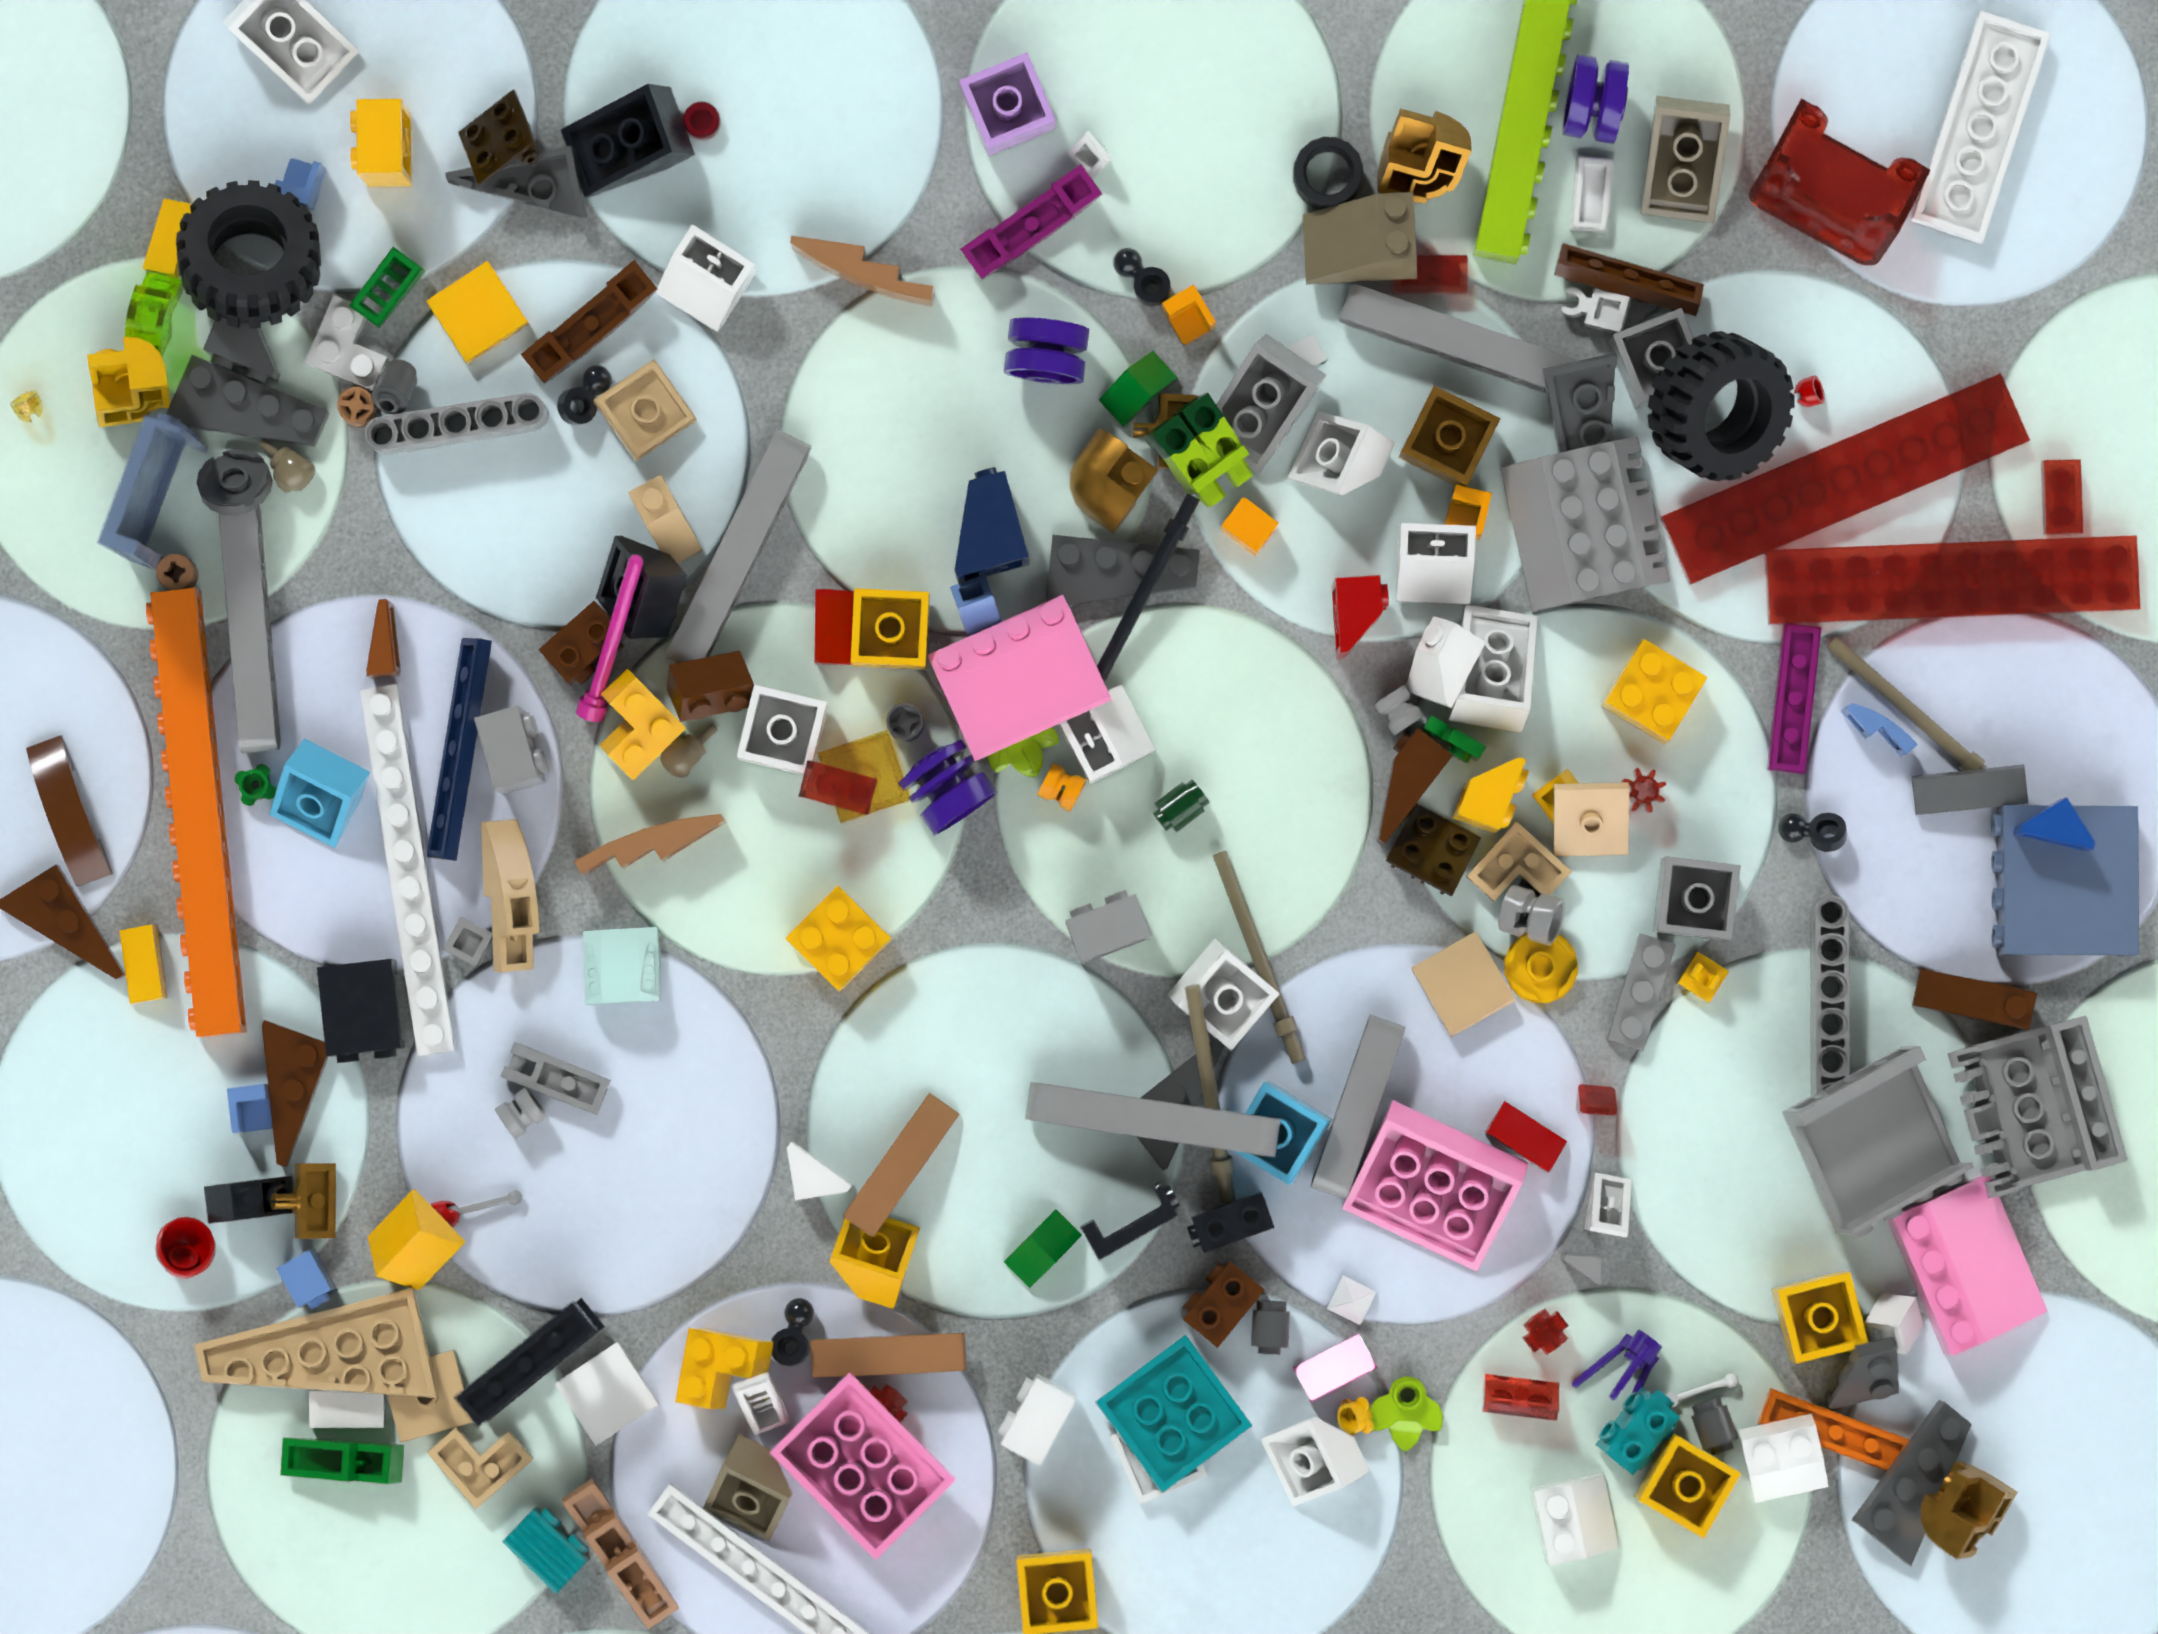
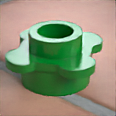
(246, 779)

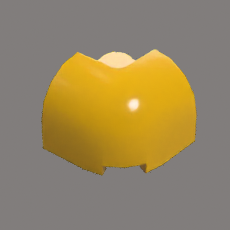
(128, 382)

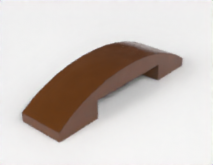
(591, 323)
(67, 811)

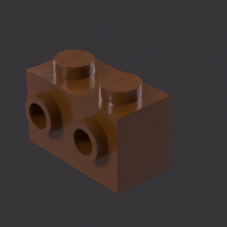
(579, 645)
(709, 686)
(1221, 1303)

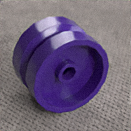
(1601, 99)
(1046, 350)

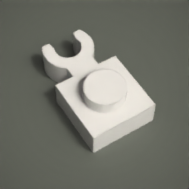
(1603, 311)

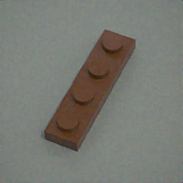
(1628, 279)

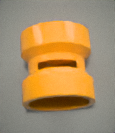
(1054, 782)

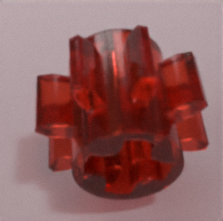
(1653, 788)
(1545, 1331)
(891, 1400)

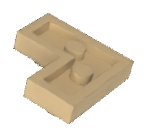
(1518, 855)
(478, 1474)

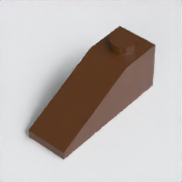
(1411, 774)
(1974, 999)

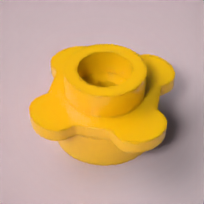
(1355, 1416)

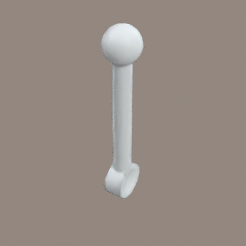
(1730, 1380)

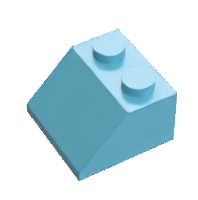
(318, 792)

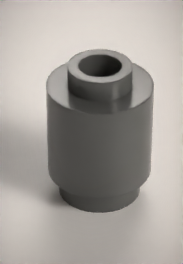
(394, 387)
(1270, 1327)
(1714, 1426)

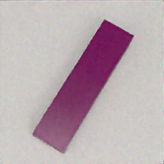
(1794, 698)

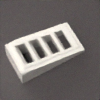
(761, 1403)

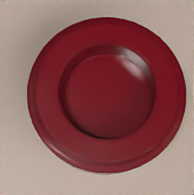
(702, 121)

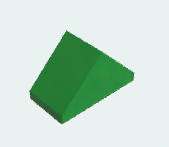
(1137, 388)
(1042, 1248)

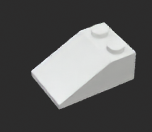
(292, 42)
(1502, 677)

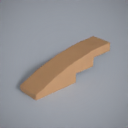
(849, 264)
(664, 838)
(901, 1165)
(888, 1355)
(620, 1553)

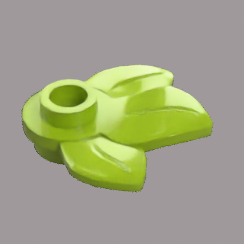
(1024, 755)
(1406, 1418)

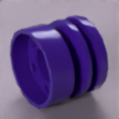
(947, 787)

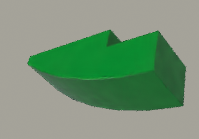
(342, 1460)

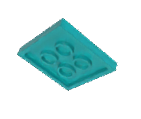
(1173, 1414)

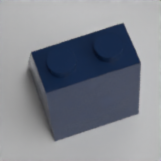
(990, 529)

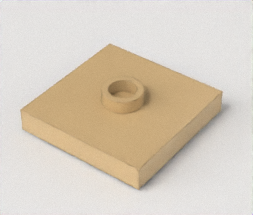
(644, 410)
(1591, 819)
(424, 1415)

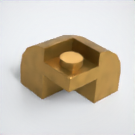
(1423, 155)
(1109, 480)
(1965, 1509)

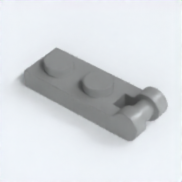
(557, 1079)

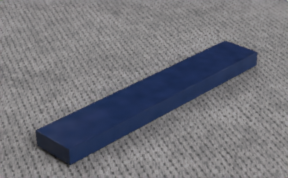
(459, 749)

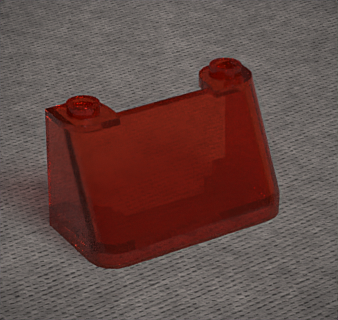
(1835, 190)

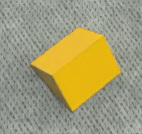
(412, 1243)

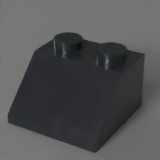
(656, 591)

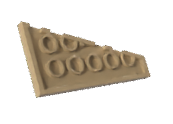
(349, 1348)

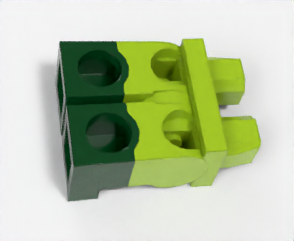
(1201, 448)

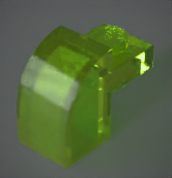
(152, 309)

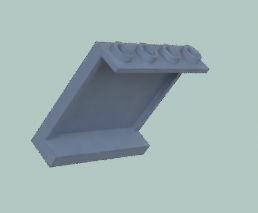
(145, 488)
(2066, 897)

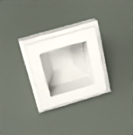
(1090, 154)
(1351, 1300)

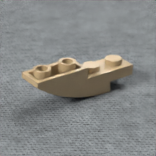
(512, 892)

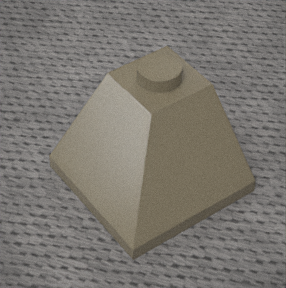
(750, 1489)

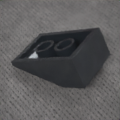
(628, 139)

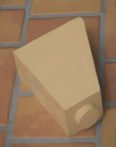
(665, 519)

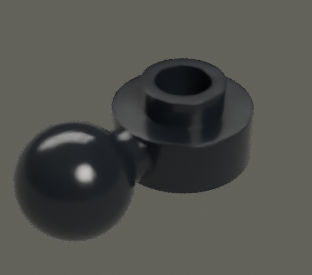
(1128, 263)
(595, 382)
(1795, 827)
(798, 1314)

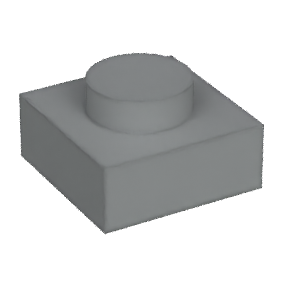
(468, 942)

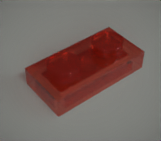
(1436, 276)
(2062, 497)
(837, 787)
(1520, 1397)

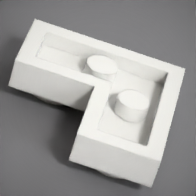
(336, 347)

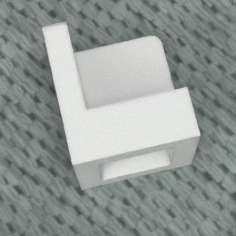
(1896, 1318)

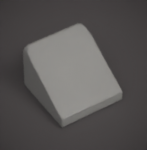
(1587, 1264)

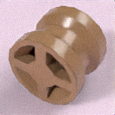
(350, 405)
(184, 572)

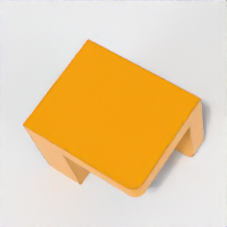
(1188, 315)
(1468, 508)
(1249, 526)

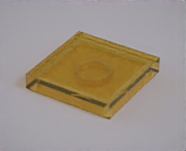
(874, 758)

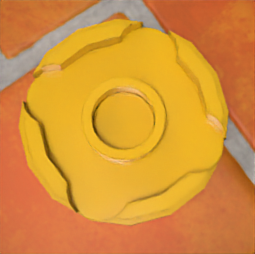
(1539, 970)

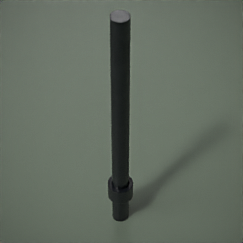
(1175, 530)

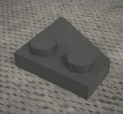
(1867, 1375)

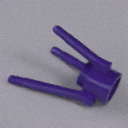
(1641, 1352)

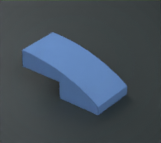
(1870, 721)

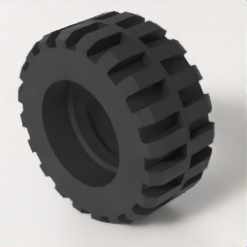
(248, 211)
(1751, 427)

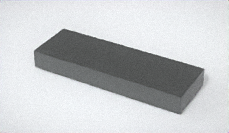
(1970, 789)

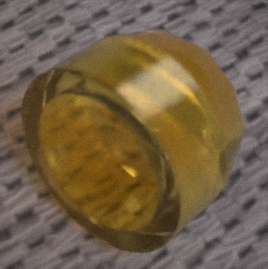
(27, 405)

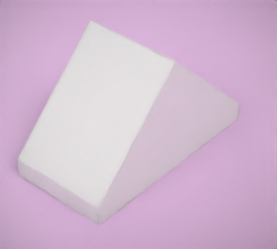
(811, 1176)
(1609, 1205)

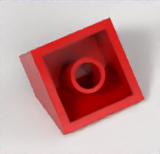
(1356, 609)

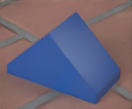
(2057, 825)

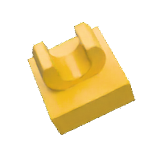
(1702, 977)

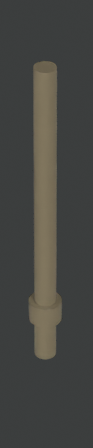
(1968, 760)
(1285, 1025)
(1221, 1163)

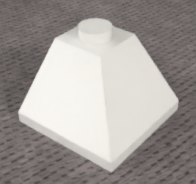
(1340, 454)
(1443, 661)
(1314, 1459)

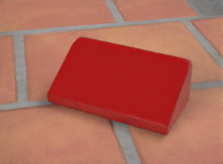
(833, 626)
(1526, 1137)

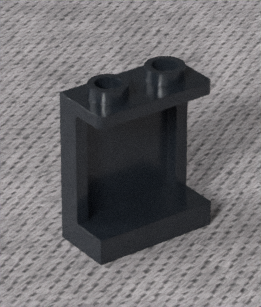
(360, 1009)
(1105, 1246)

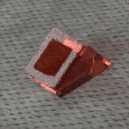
(1596, 1100)

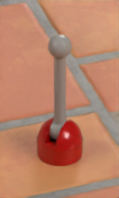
(451, 1212)

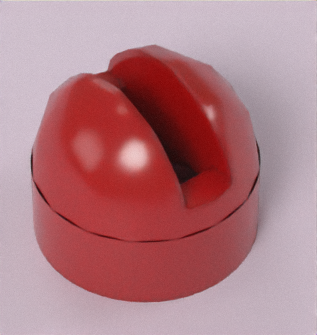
(1811, 391)

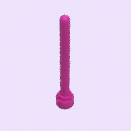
(593, 705)

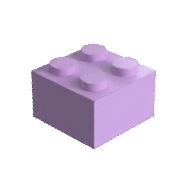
(1007, 104)

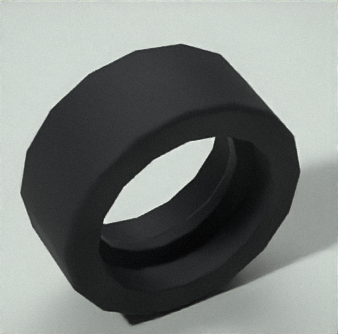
(1316, 147)

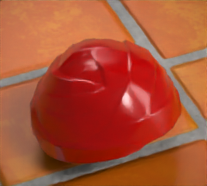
(185, 1247)

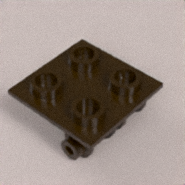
(499, 138)
(1433, 850)

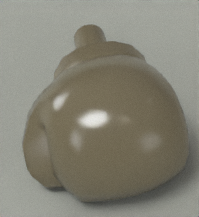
(289, 467)
(685, 752)

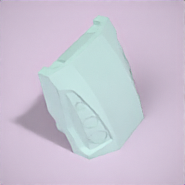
(621, 965)

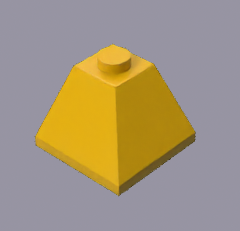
(875, 1264)

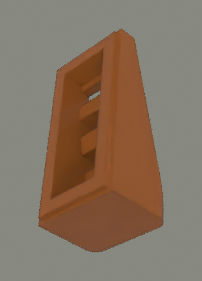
(384, 651)

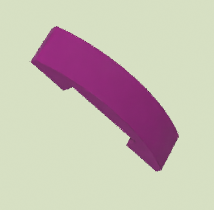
(1032, 223)

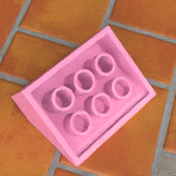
(1019, 677)
(1435, 1185)
(1967, 1266)
(862, 1465)

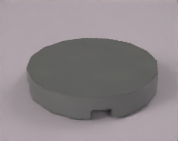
(234, 482)

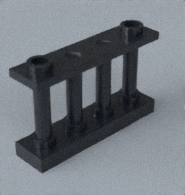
(529, 1362)

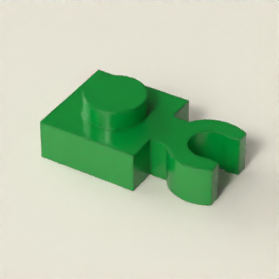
(1461, 745)

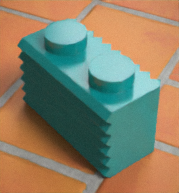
(547, 1548)

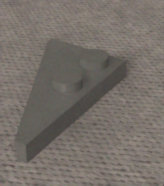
(547, 184)
(1179, 1087)

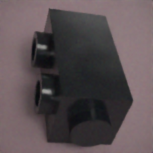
(1230, 1223)

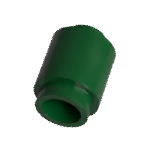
(1180, 806)

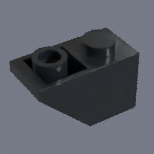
(245, 1199)

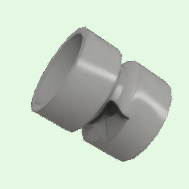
(1536, 916)

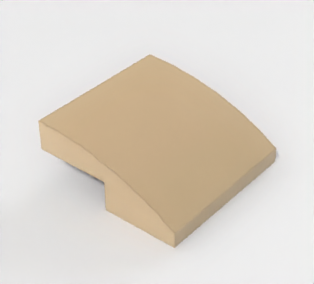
(1463, 984)

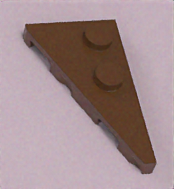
(57, 912)
(293, 1075)

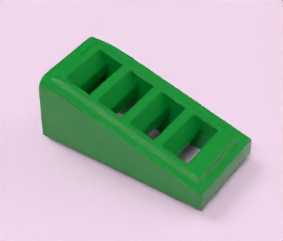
(385, 268)

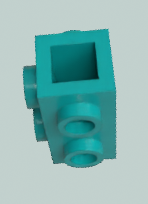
(1638, 1429)

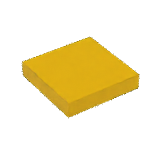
(477, 312)

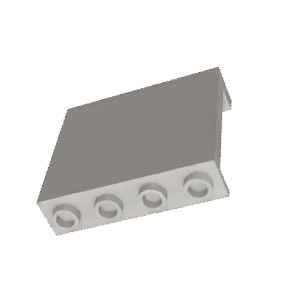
(1875, 1142)

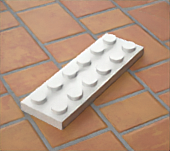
(1980, 127)

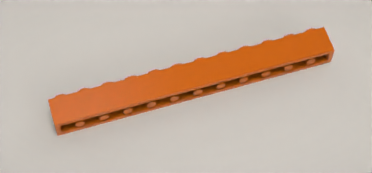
(197, 813)

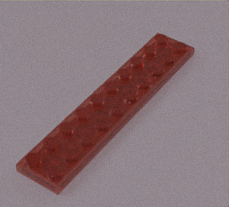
(1845, 479)
(1952, 580)

